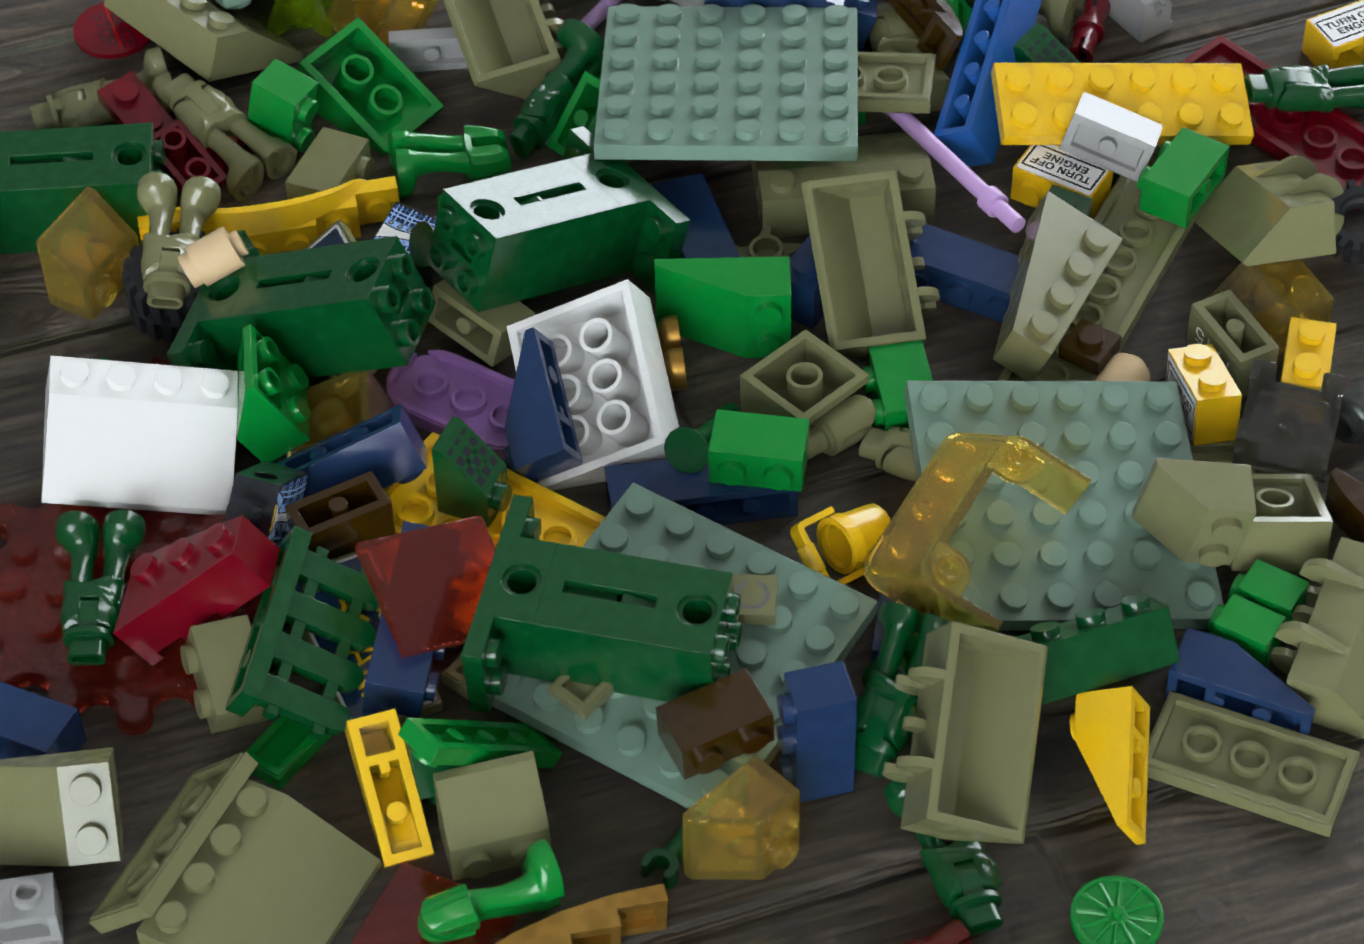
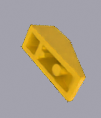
(1114, 741)
(388, 787)

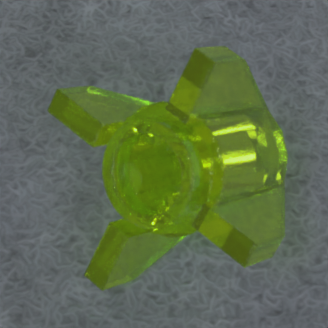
(300, 15)

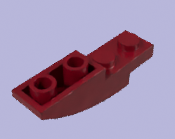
(185, 157)

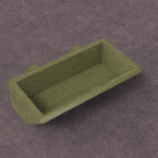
(507, 42)
(1274, 212)
(866, 262)
(1329, 640)
(971, 735)

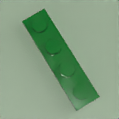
(473, 742)

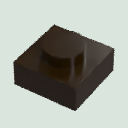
(1089, 346)

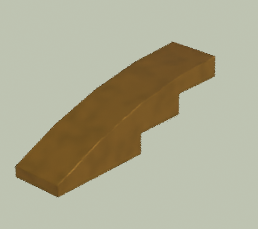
(600, 920)

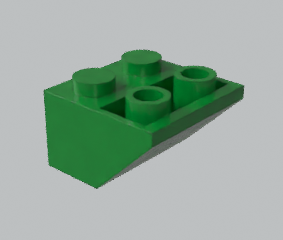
(270, 398)

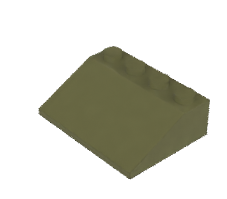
(206, 36)
(780, 188)
(264, 878)

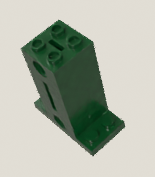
(51, 168)
(552, 228)
(321, 306)
(596, 618)

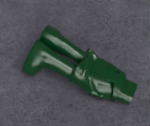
(1307, 88)
(548, 101)
(91, 605)
(881, 704)
(959, 872)

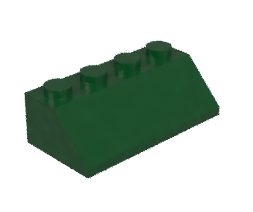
(1105, 646)

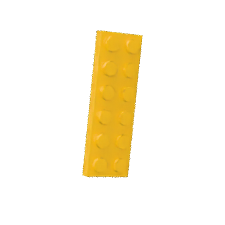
(1041, 98)

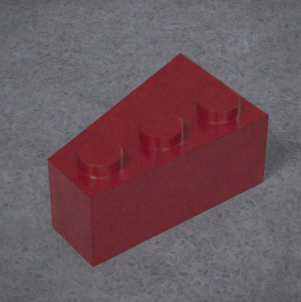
(193, 582)

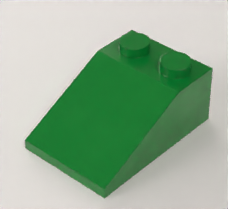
(367, 87)
(728, 302)

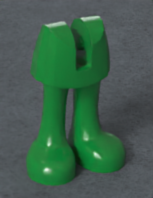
(477, 153)
(459, 911)

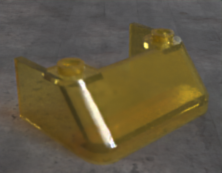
(913, 556)

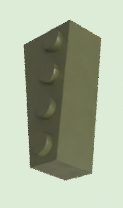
(1053, 279)

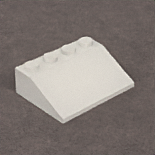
(610, 378)
(139, 436)

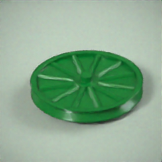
(1116, 912)

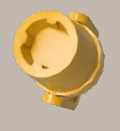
(842, 539)

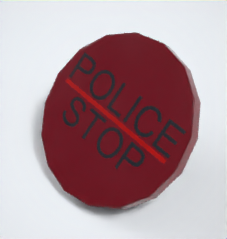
(106, 34)

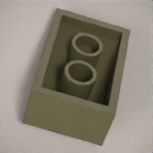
(60, 809)

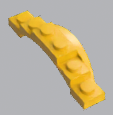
(301, 220)

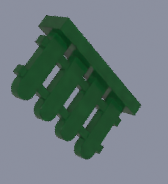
(291, 654)

